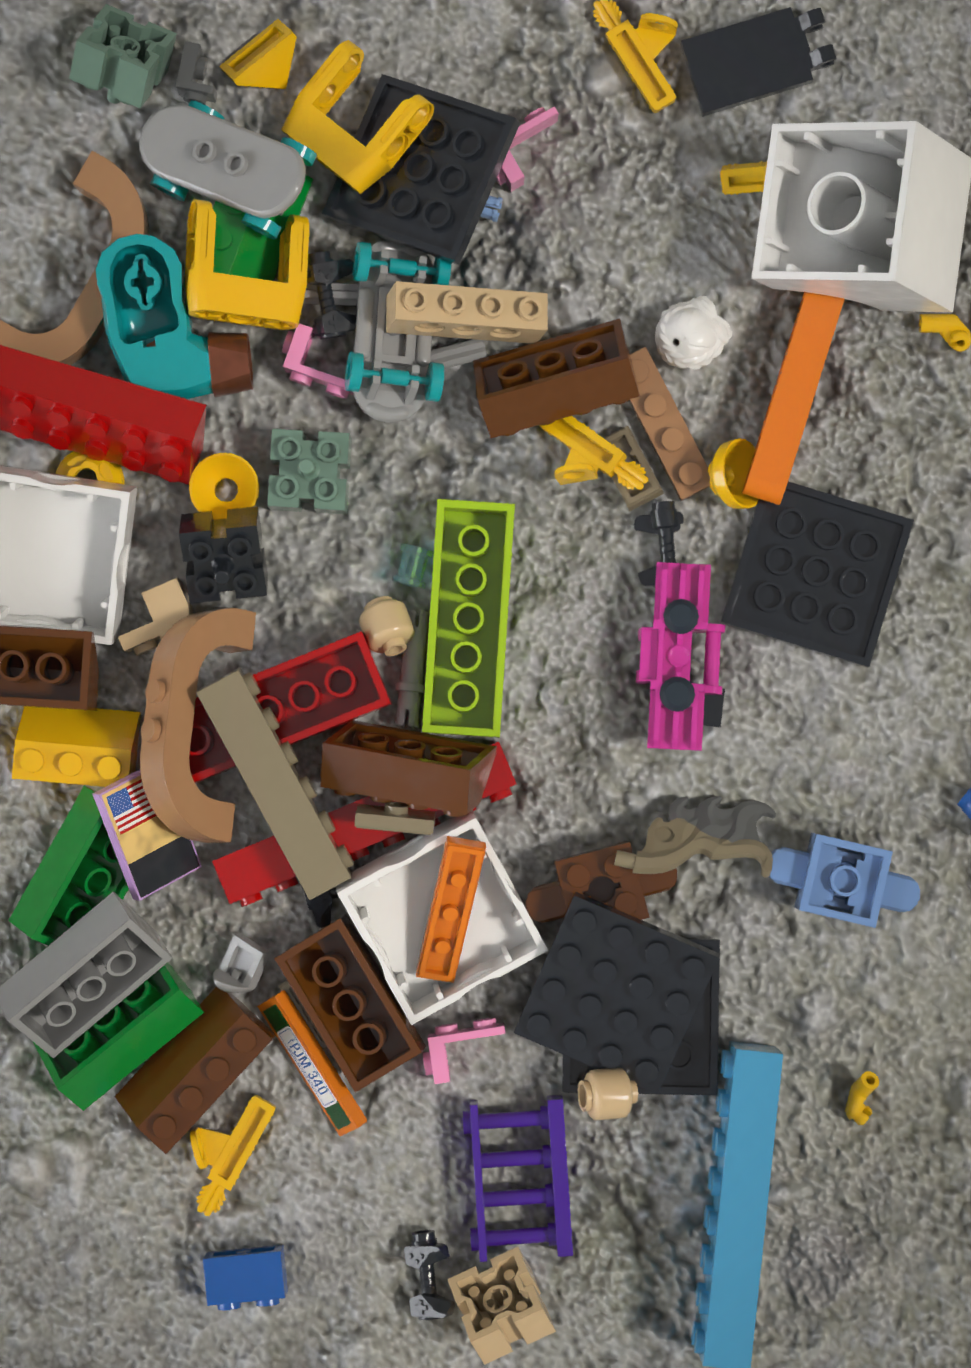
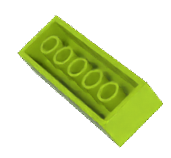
(468, 618)

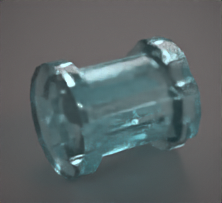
(413, 566)

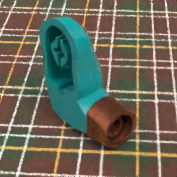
(152, 326)

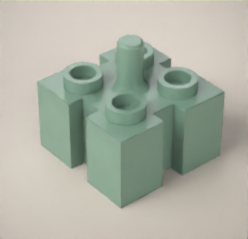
(122, 56)
(309, 471)

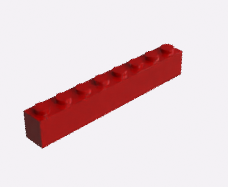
(265, 865)

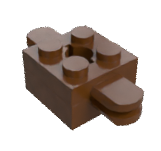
(598, 878)

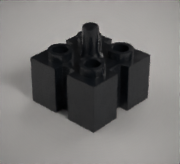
(223, 554)

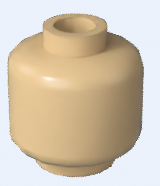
(386, 626)
(607, 1094)

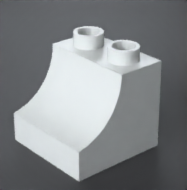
(864, 214)

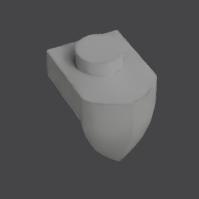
(241, 965)

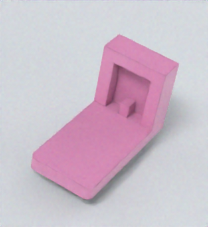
(535, 123)
(297, 348)
(436, 1059)

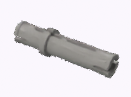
(412, 673)

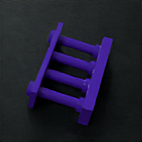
(553, 1195)

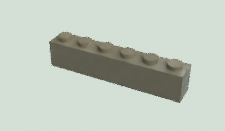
(274, 782)

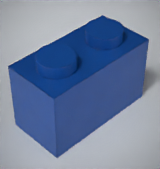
(245, 1276)

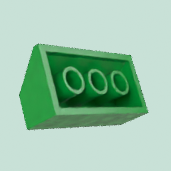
(245, 251)
(72, 876)
(123, 1038)

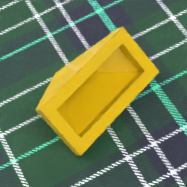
(264, 59)

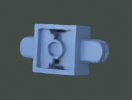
(844, 880)

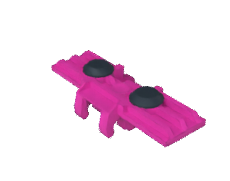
(665, 656)

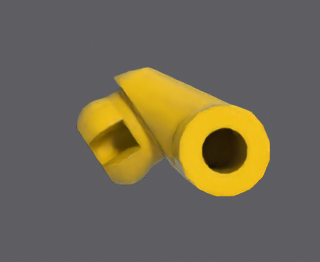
(949, 327)
(858, 1094)

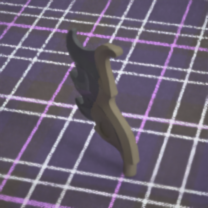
(701, 831)

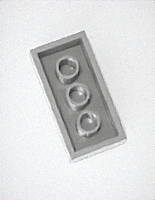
(82, 975)

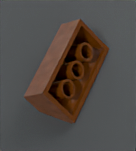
(555, 379)
(48, 668)
(406, 767)
(350, 1003)
(193, 1069)

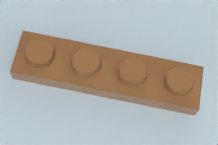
(667, 429)

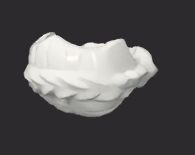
(699, 334)

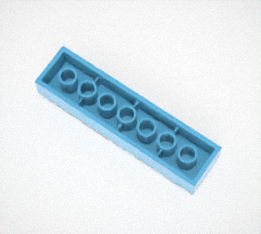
(738, 1206)

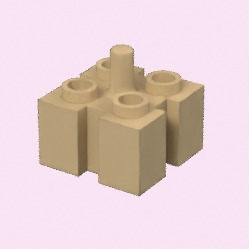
(501, 1305)

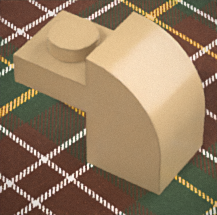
(166, 606)

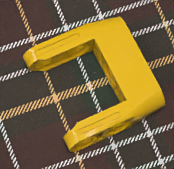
(334, 146)
(239, 297)

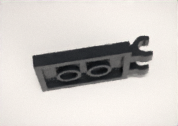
(754, 59)

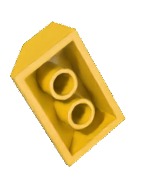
(76, 746)

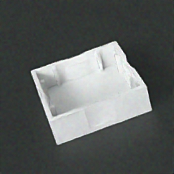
(64, 552)
(392, 906)

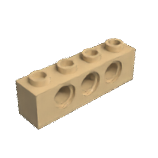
(466, 312)

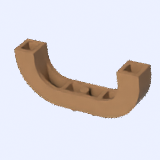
(85, 324)
(170, 718)

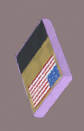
(144, 846)

